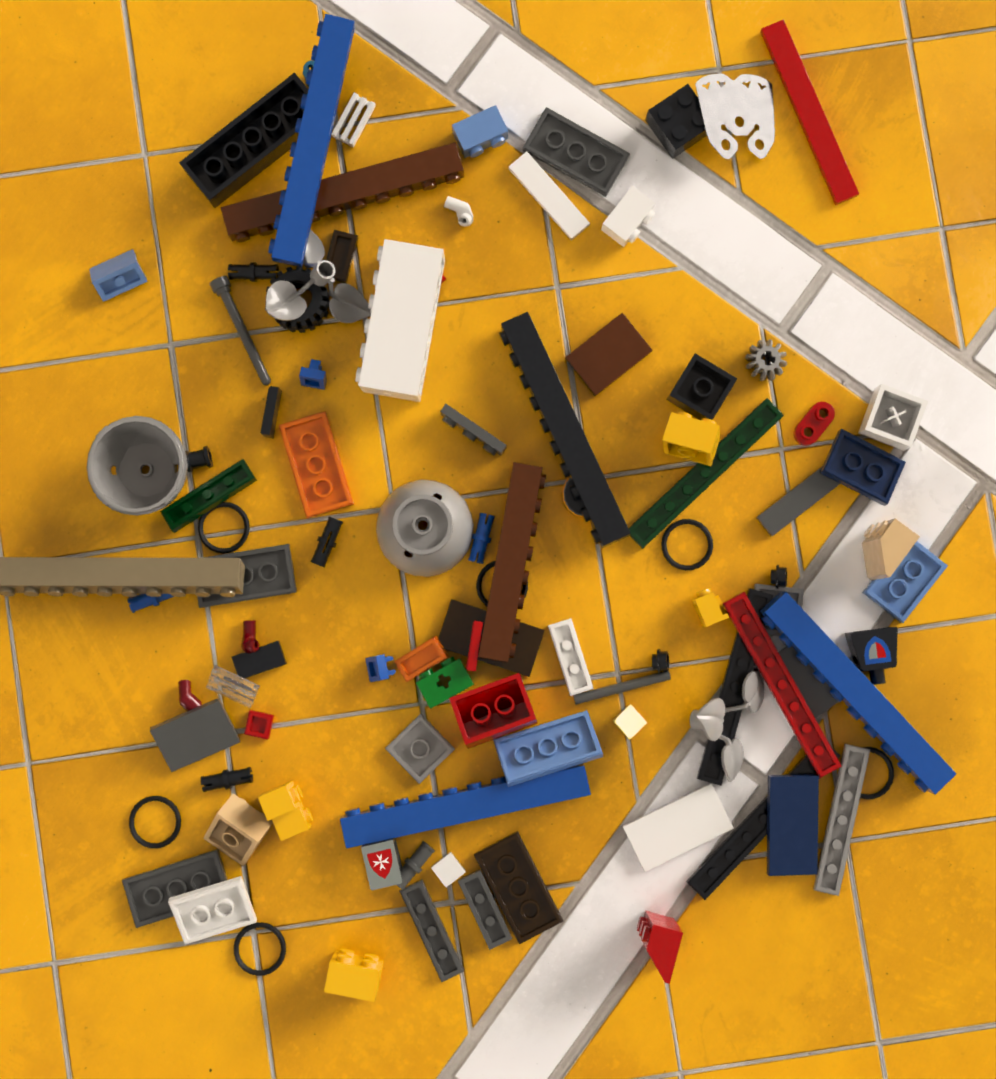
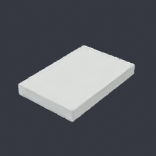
(212, 910)

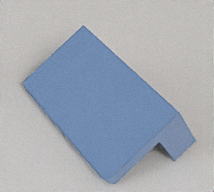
(117, 275)

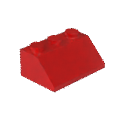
(493, 710)
(662, 941)

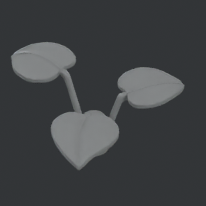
(286, 304)
(711, 721)

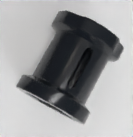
(199, 459)

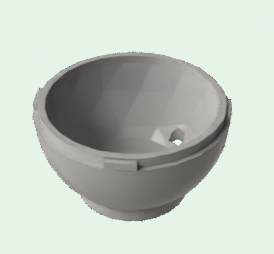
(129, 447)
(436, 547)

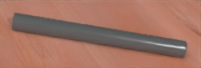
(621, 687)

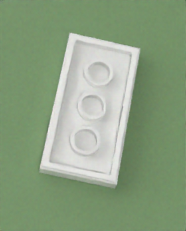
(677, 827)

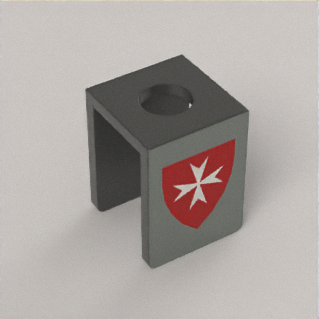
(382, 863)

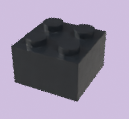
(677, 121)
(701, 388)

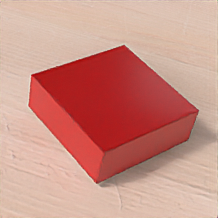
(259, 724)

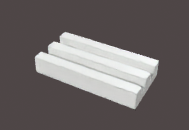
(362, 102)

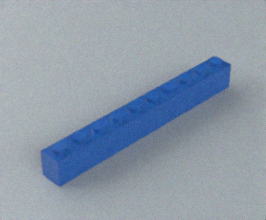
(313, 140)
(857, 692)
(460, 806)

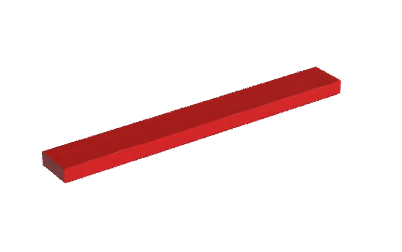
(809, 112)
(781, 684)

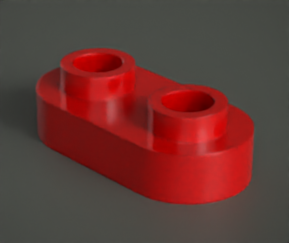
(814, 422)

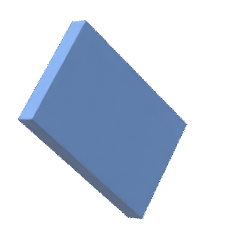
(907, 584)

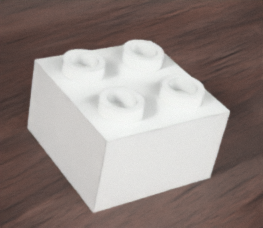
(893, 417)

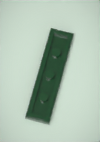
(208, 495)

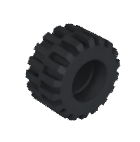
(317, 308)

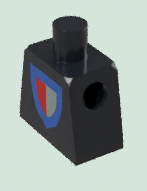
(874, 651)

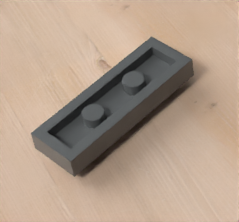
(472, 430)
(484, 909)

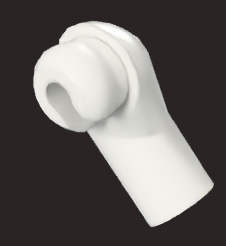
(462, 210)

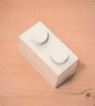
(628, 216)

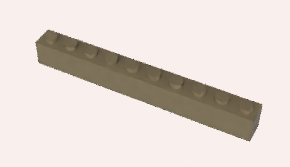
(121, 576)

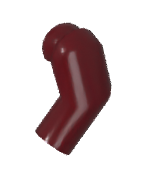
(249, 642)
(186, 698)

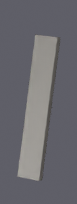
(841, 819)

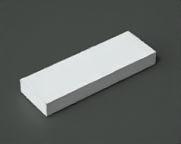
(570, 657)

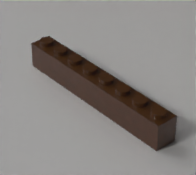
(510, 563)

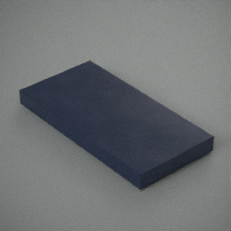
(792, 825)

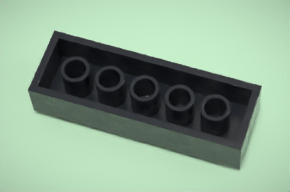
(247, 143)

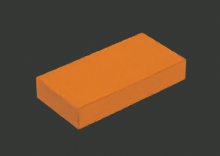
(421, 658)

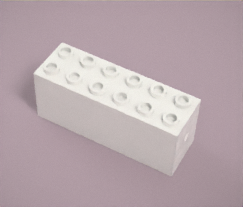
(401, 320)

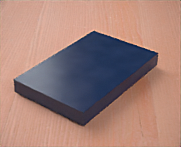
(863, 467)

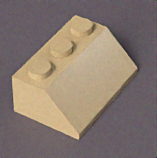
(886, 547)

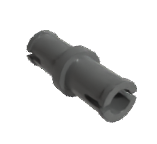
(414, 863)

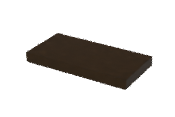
(457, 634)
(518, 887)

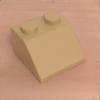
(238, 829)

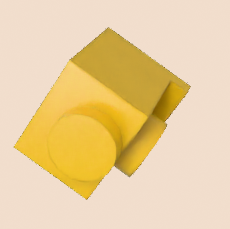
(709, 608)

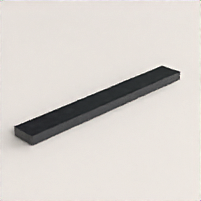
(738, 667)
(739, 843)

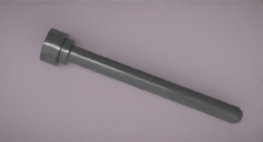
(222, 288)

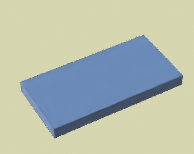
(548, 748)

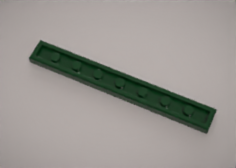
(702, 476)

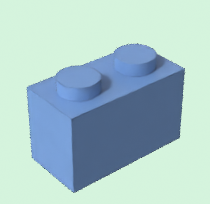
(480, 132)

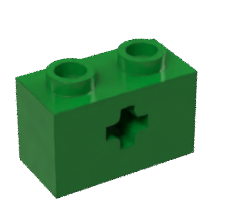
(437, 694)

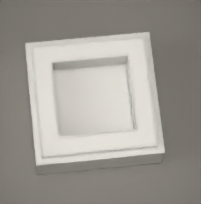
(448, 869)

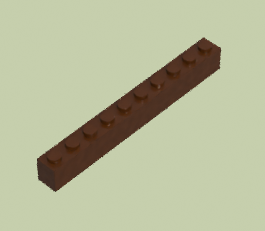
(352, 190)

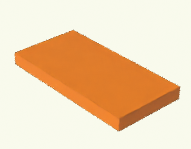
(316, 464)

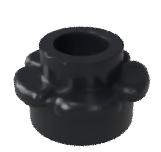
(779, 577)
(660, 661)

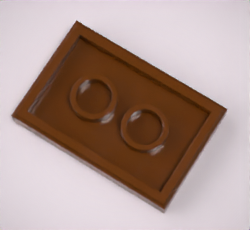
(608, 354)

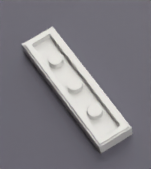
(549, 196)

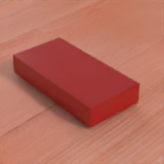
(474, 645)

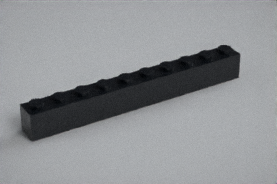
(565, 430)

